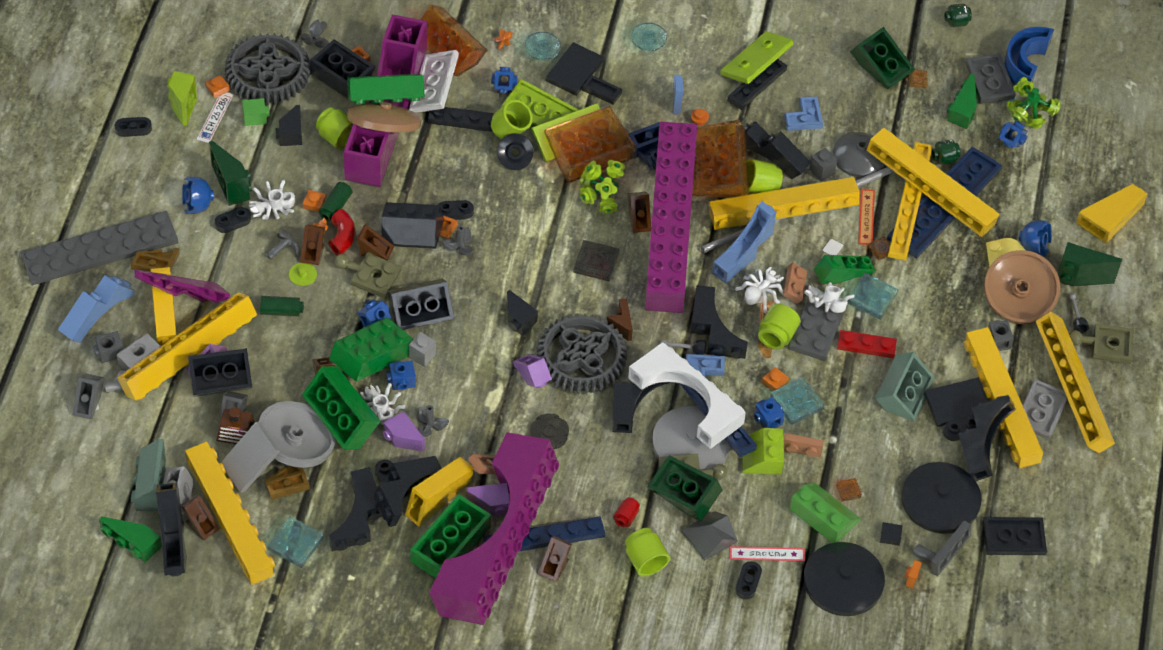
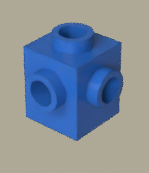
(504, 87)
(1007, 134)
(373, 312)
(401, 375)
(769, 413)

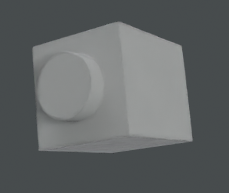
(422, 349)

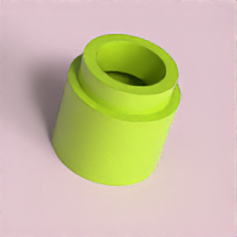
(511, 119)
(334, 127)
(763, 176)
(778, 326)
(646, 552)

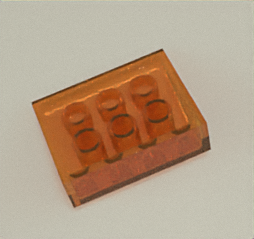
(587, 139)
(720, 161)

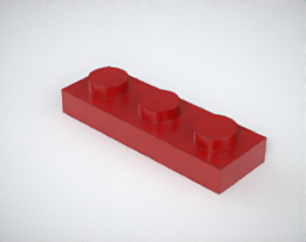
(867, 344)

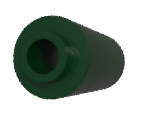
(335, 200)
(281, 306)

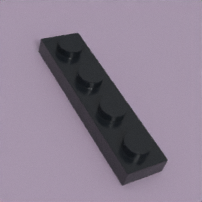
(747, 92)
(461, 118)

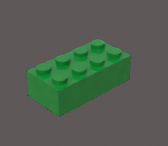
(385, 87)
(371, 349)
(340, 408)
(450, 535)

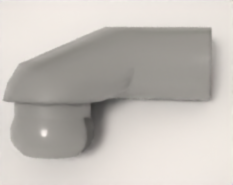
(114, 385)

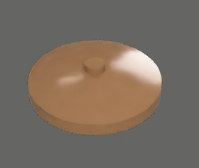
(384, 117)
(1021, 287)

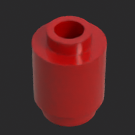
(626, 512)

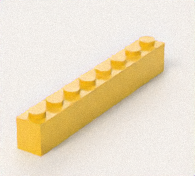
(933, 182)
(786, 202)
(192, 341)
(997, 382)
(1075, 382)
(229, 513)

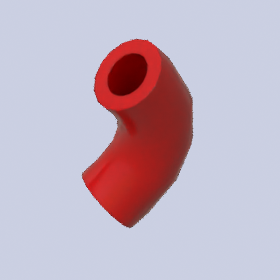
(345, 232)

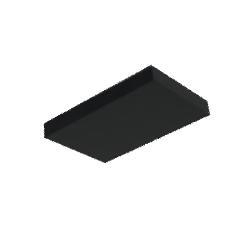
(574, 68)
(955, 400)
(1014, 536)

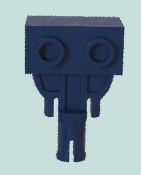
(646, 144)

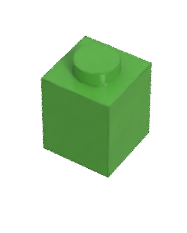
(255, 112)

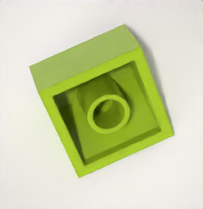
(182, 95)
(769, 454)

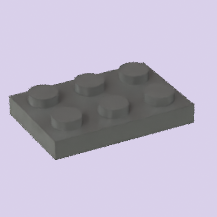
(991, 78)
(815, 332)

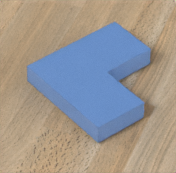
(677, 94)
(808, 118)
(707, 364)

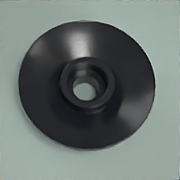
(511, 142)

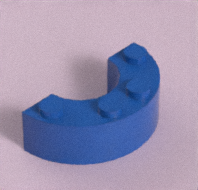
(1023, 44)

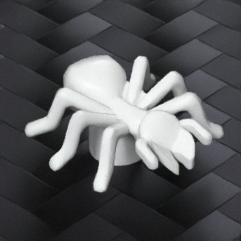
(277, 201)
(757, 292)
(830, 298)
(380, 402)

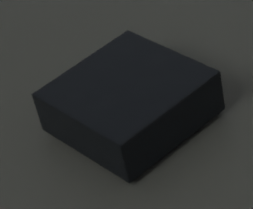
(891, 533)

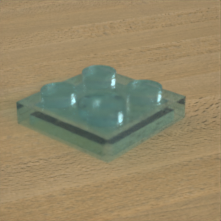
(873, 296)
(797, 400)
(295, 542)

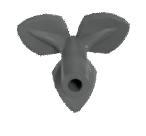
(315, 30)
(463, 237)
(286, 240)
(426, 417)

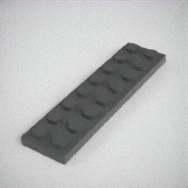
(99, 247)

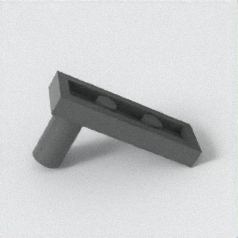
(948, 551)

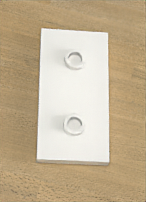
(438, 74)

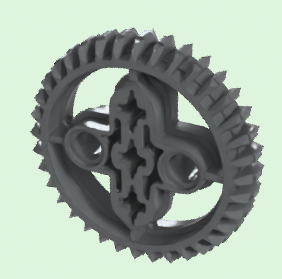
(267, 68)
(583, 353)

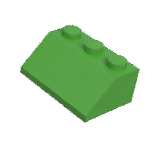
(823, 512)

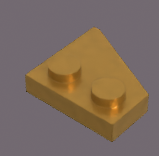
(154, 259)
(287, 482)

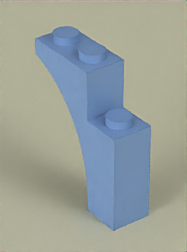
(745, 247)
(93, 305)

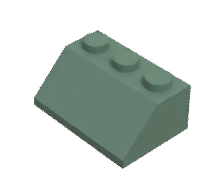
(905, 386)
(150, 473)

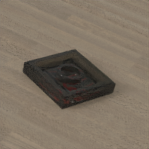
(596, 260)

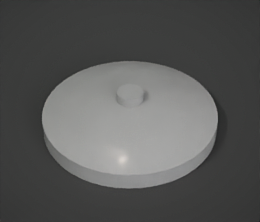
(298, 434)
(677, 435)

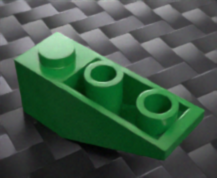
(965, 104)
(842, 268)
(135, 537)

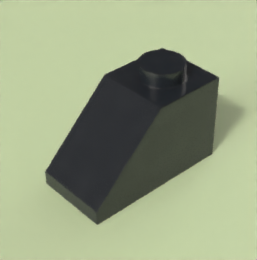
(290, 128)
(520, 314)

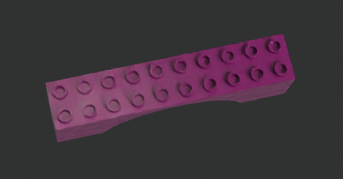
(401, 54)
(671, 217)
(472, 582)

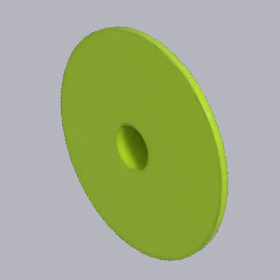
(302, 274)

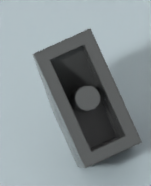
(87, 395)

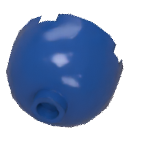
(196, 195)
(1036, 236)

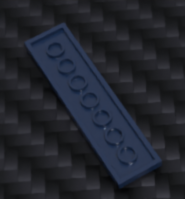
(973, 173)

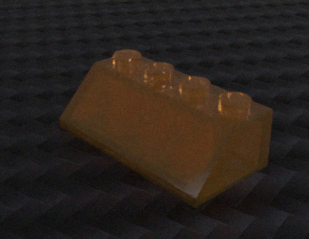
(447, 34)

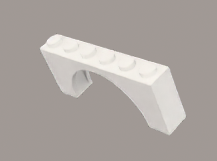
(666, 366)

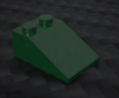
(882, 58)
(230, 175)
(1087, 267)
(685, 487)

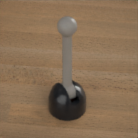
(1078, 320)
(698, 346)

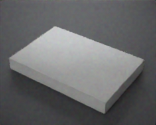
(1044, 407)
(250, 457)

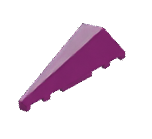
(178, 285)

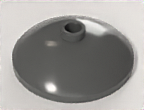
(853, 157)

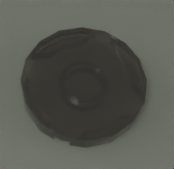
(551, 428)

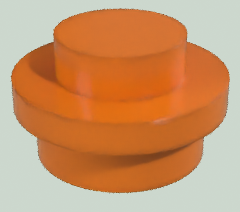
(699, 117)

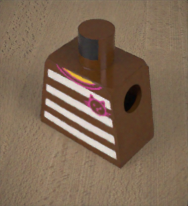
(234, 425)

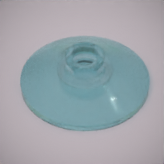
(649, 36)
(542, 46)

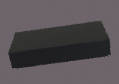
(602, 89)

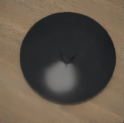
(941, 497)
(844, 579)

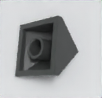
(711, 534)

